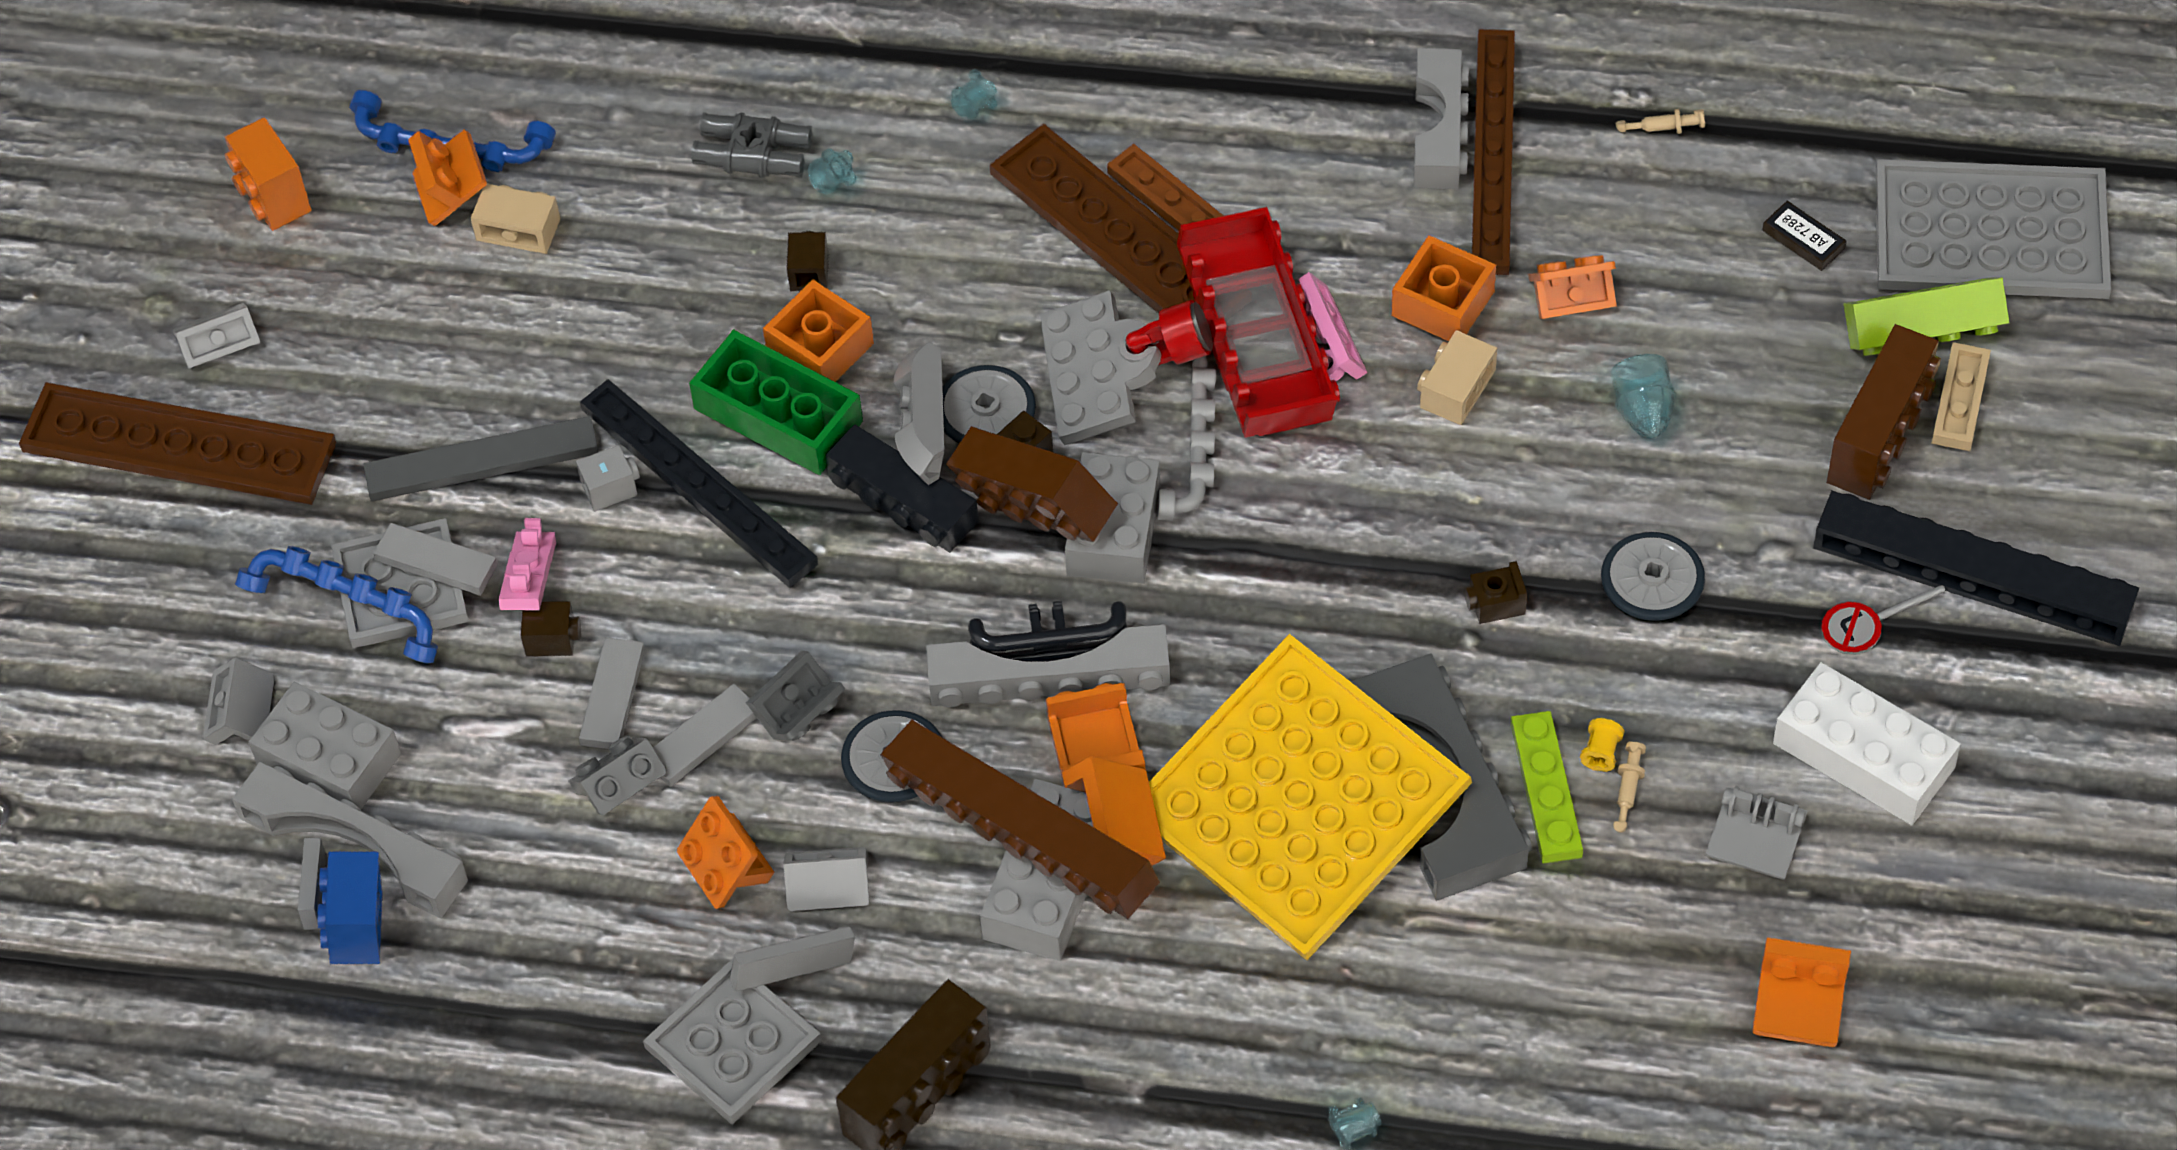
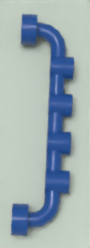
(494, 155)
(360, 589)

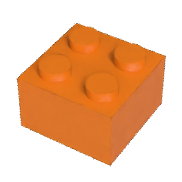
(266, 174)
(1443, 289)
(820, 331)

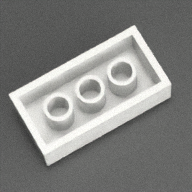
(1866, 743)

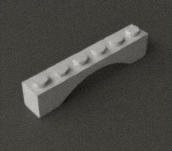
(968, 675)
(284, 805)

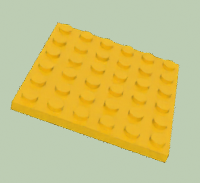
(1301, 796)

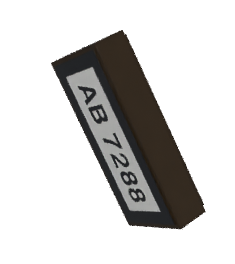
(1804, 235)

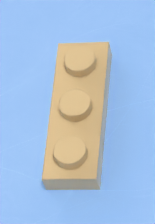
(1961, 396)

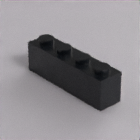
(886, 481)

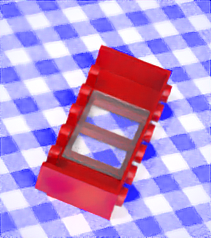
(1258, 322)

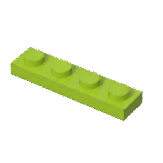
(1546, 787)

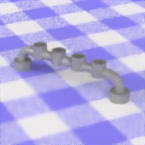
(1201, 443)

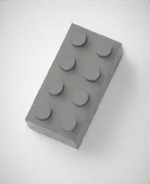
(1028, 907)

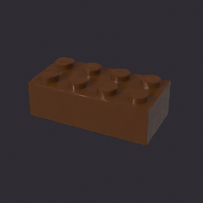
(1884, 412)
(1031, 484)

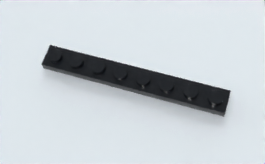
(699, 483)

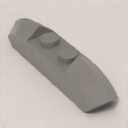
(922, 424)

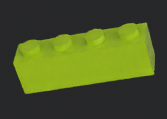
(1929, 311)

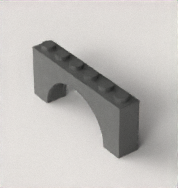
(1484, 837)

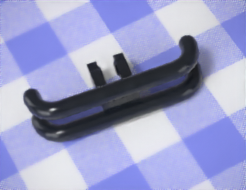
(1049, 644)

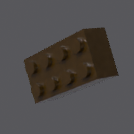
(915, 1070)

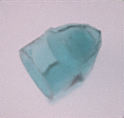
(1644, 393)

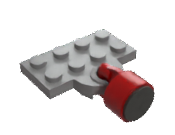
(1100, 359)

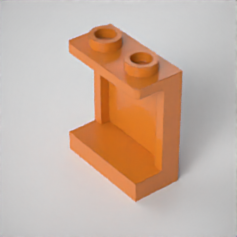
(1094, 725)
(1119, 804)

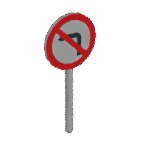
(1857, 628)

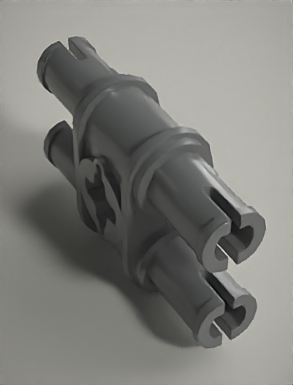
(752, 145)

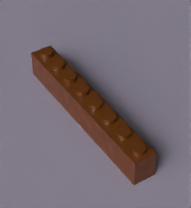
(1019, 820)

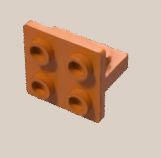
(445, 173)
(1575, 288)
(722, 854)

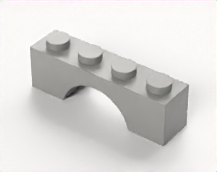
(1438, 150)

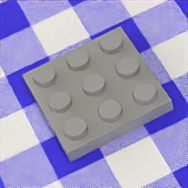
(369, 623)
(732, 1043)

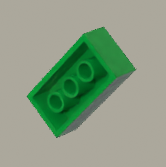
(775, 401)

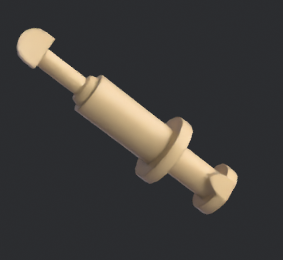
(1665, 122)
(1630, 775)

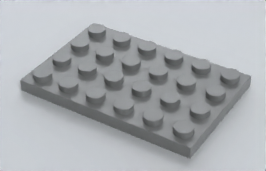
(1979, 221)

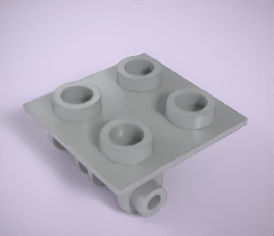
(1756, 832)

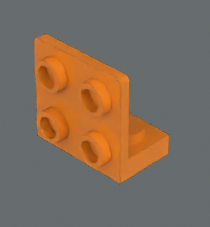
(1801, 992)

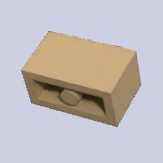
(515, 218)
(1457, 377)

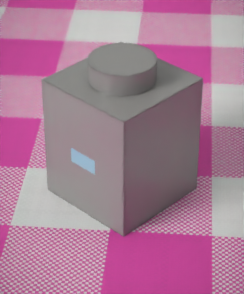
(608, 477)

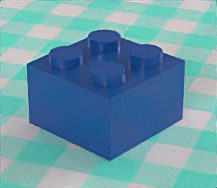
(351, 908)

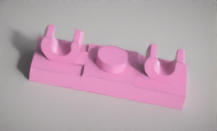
(1331, 329)
(527, 567)

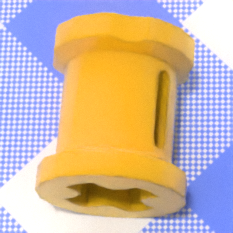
(1602, 744)

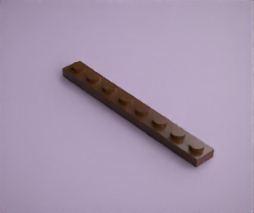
(1493, 147)

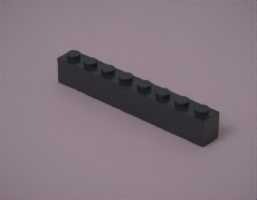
(1976, 567)

